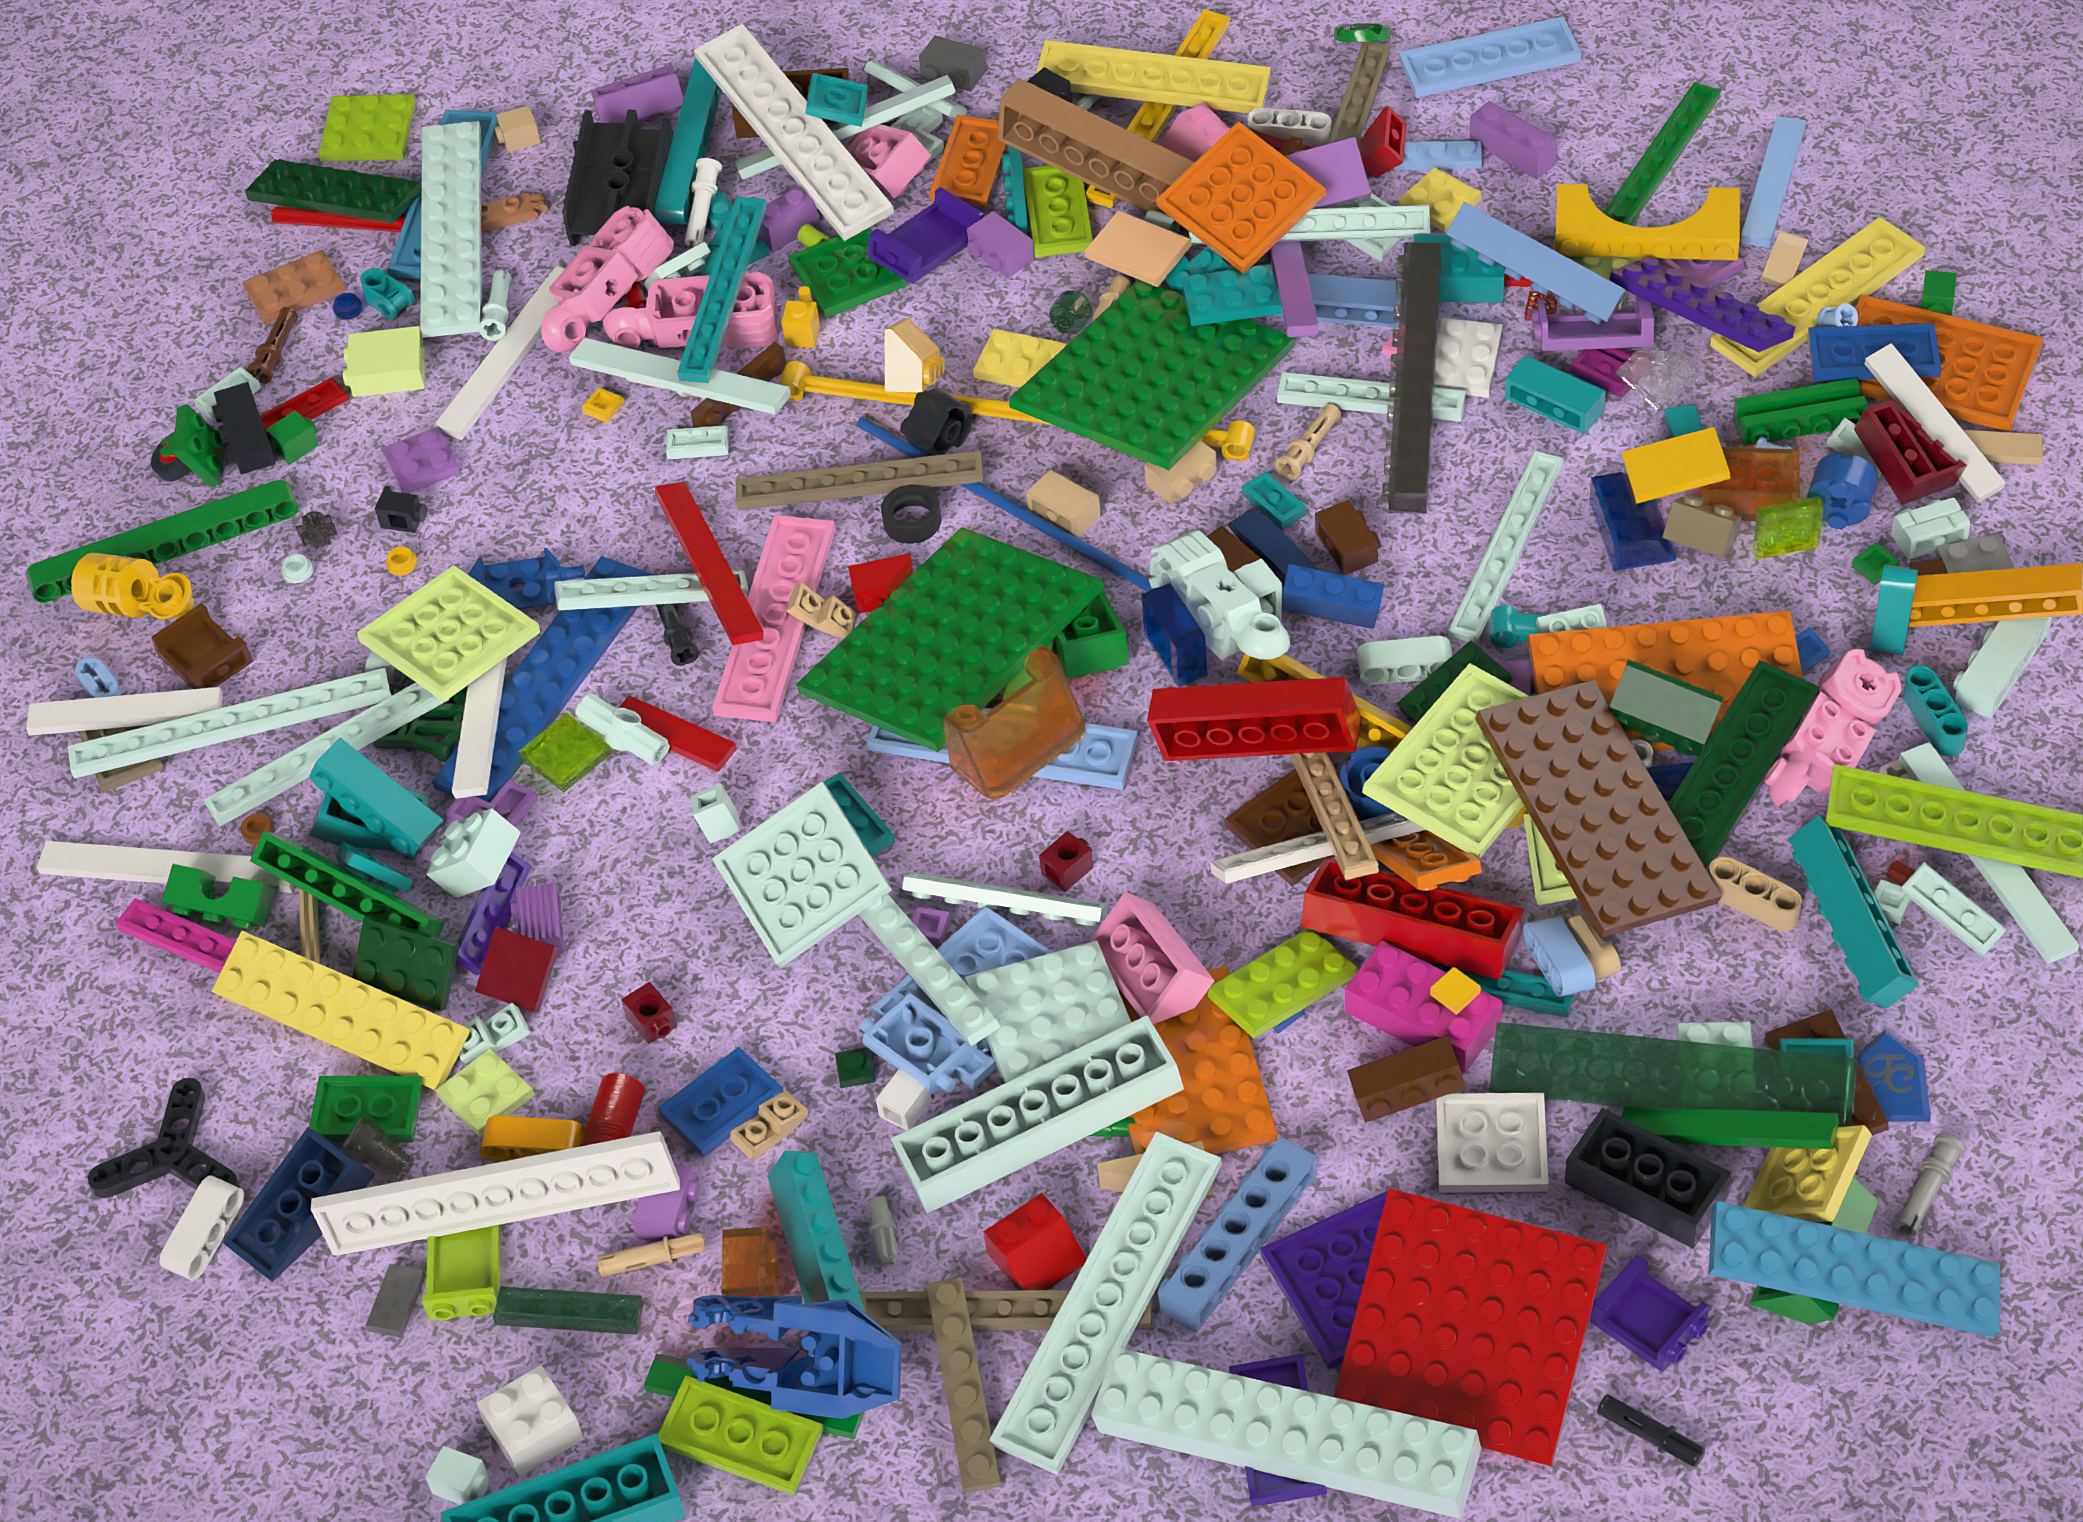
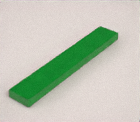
(1739, 1127)

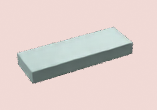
(1953, 909)

